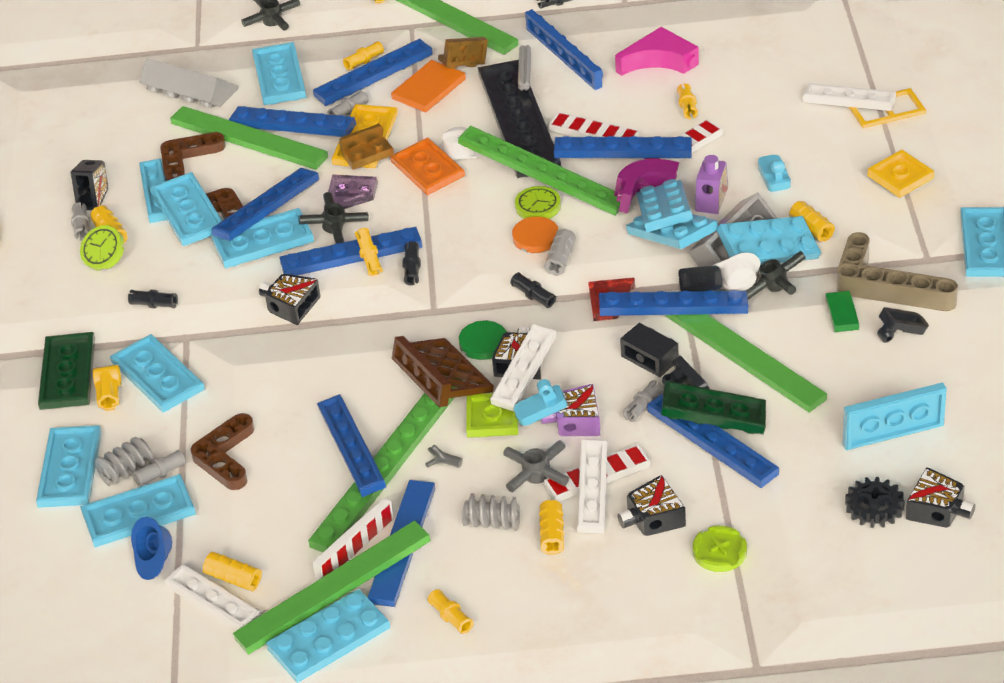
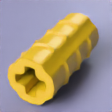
(103, 216)
(817, 224)
(551, 527)
(232, 571)

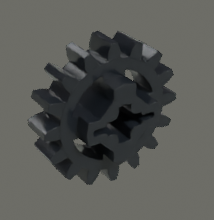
(874, 502)

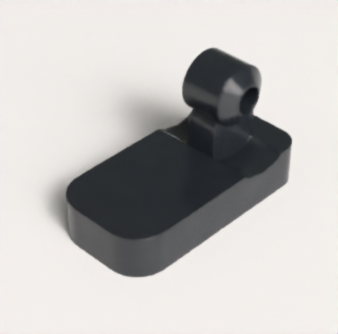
(700, 278)
(900, 320)
(683, 372)

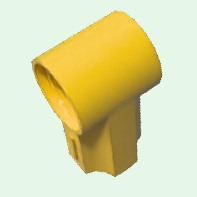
(107, 384)

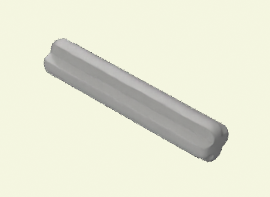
(524, 67)

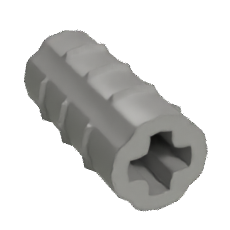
(560, 252)

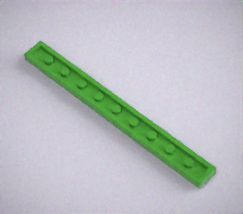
(389, 461)

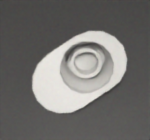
(452, 148)
(739, 271)

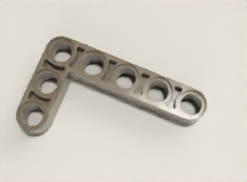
(890, 284)

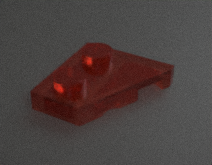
(606, 286)

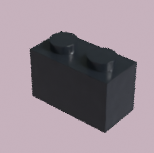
(649, 349)

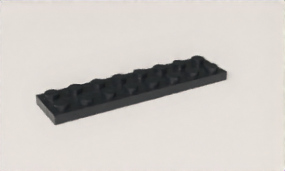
(516, 111)

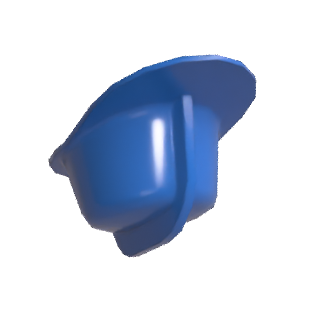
(150, 547)

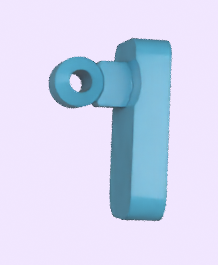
(774, 173)
(540, 405)

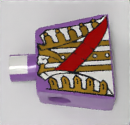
(711, 174)
(580, 414)

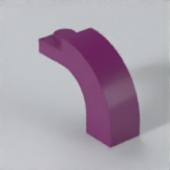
(640, 175)

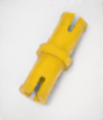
(363, 55)
(687, 101)
(368, 251)
(450, 611)

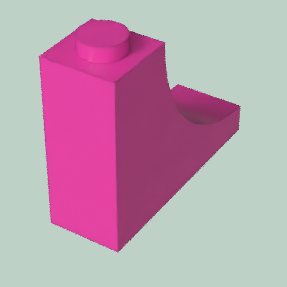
(658, 50)

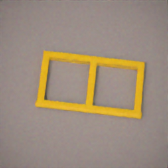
(891, 116)

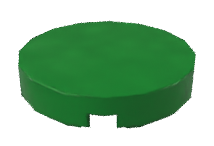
(480, 339)

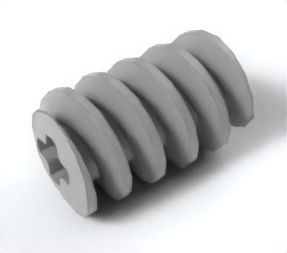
(122, 459)
(491, 512)

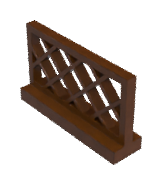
(430, 376)

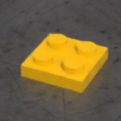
(900, 173)

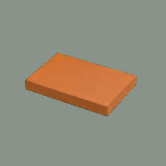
(428, 86)
(427, 166)

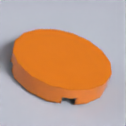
(534, 234)

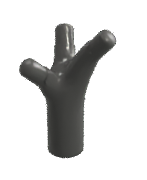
(443, 458)

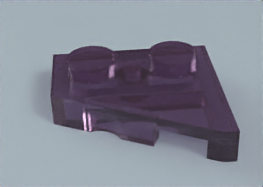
(352, 189)

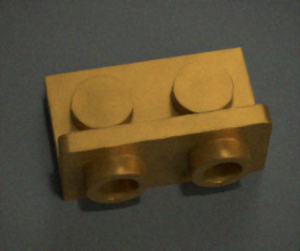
(464, 52)
(365, 147)

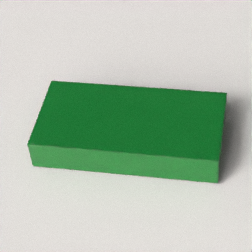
(842, 311)

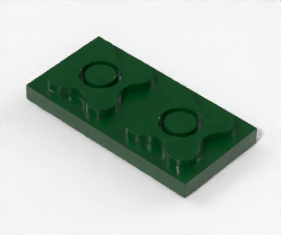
(66, 371)
(714, 407)

